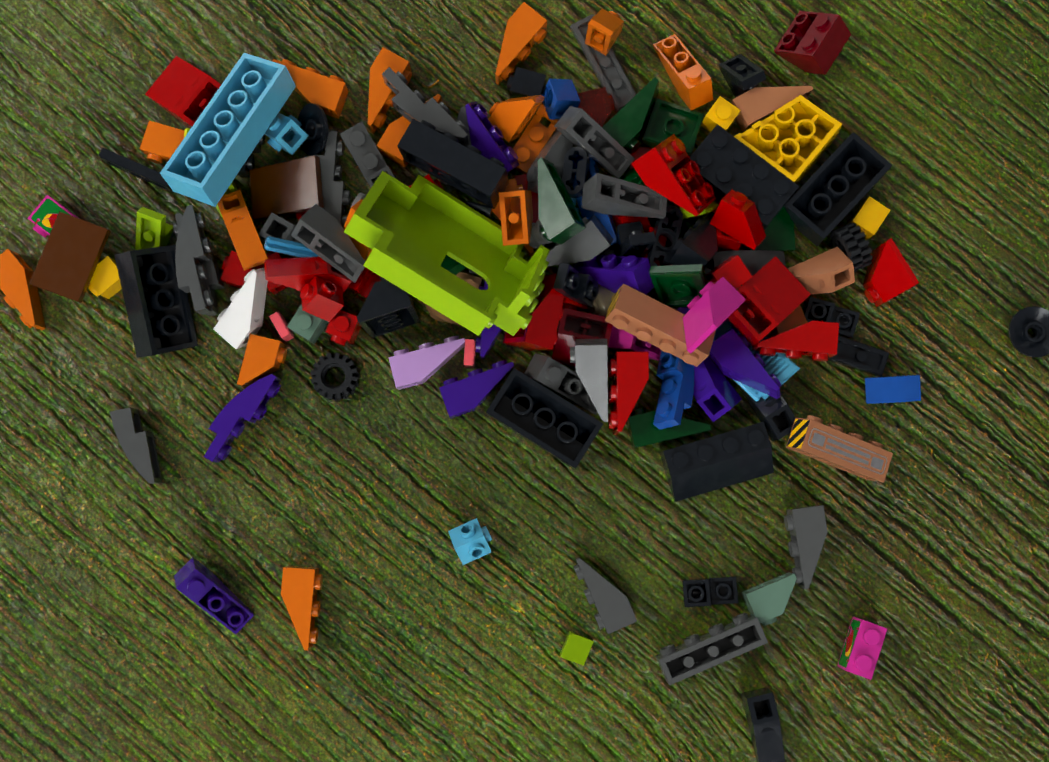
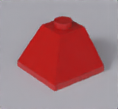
(887, 274)

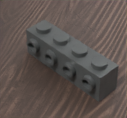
(711, 648)

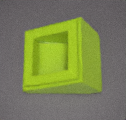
(576, 648)

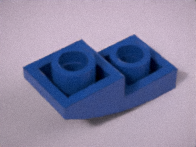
(893, 389)

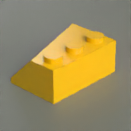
(792, 137)

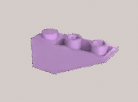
(419, 365)

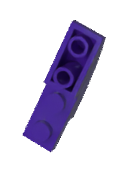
(246, 405)

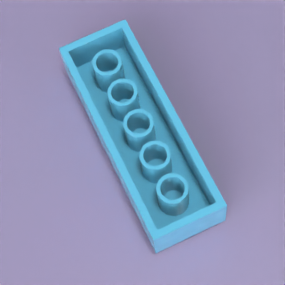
(228, 129)

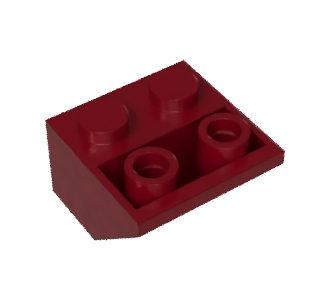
(813, 41)
(578, 326)

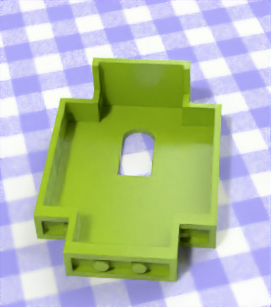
(423, 224)

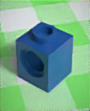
(558, 96)

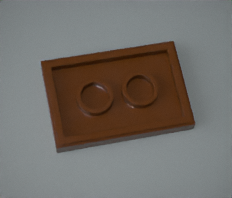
(286, 187)
(70, 257)

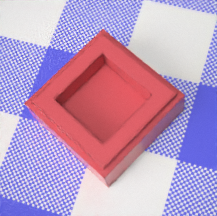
(281, 326)
(469, 353)

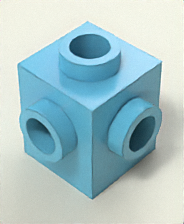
(285, 133)
(470, 541)

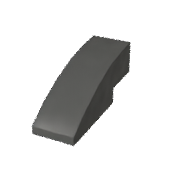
(137, 444)

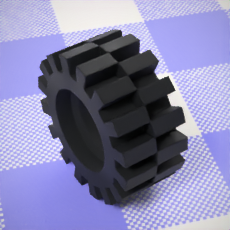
(852, 244)
(321, 369)

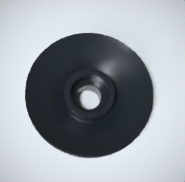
(316, 127)
(1038, 321)

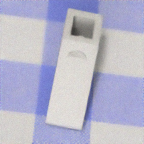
(245, 312)

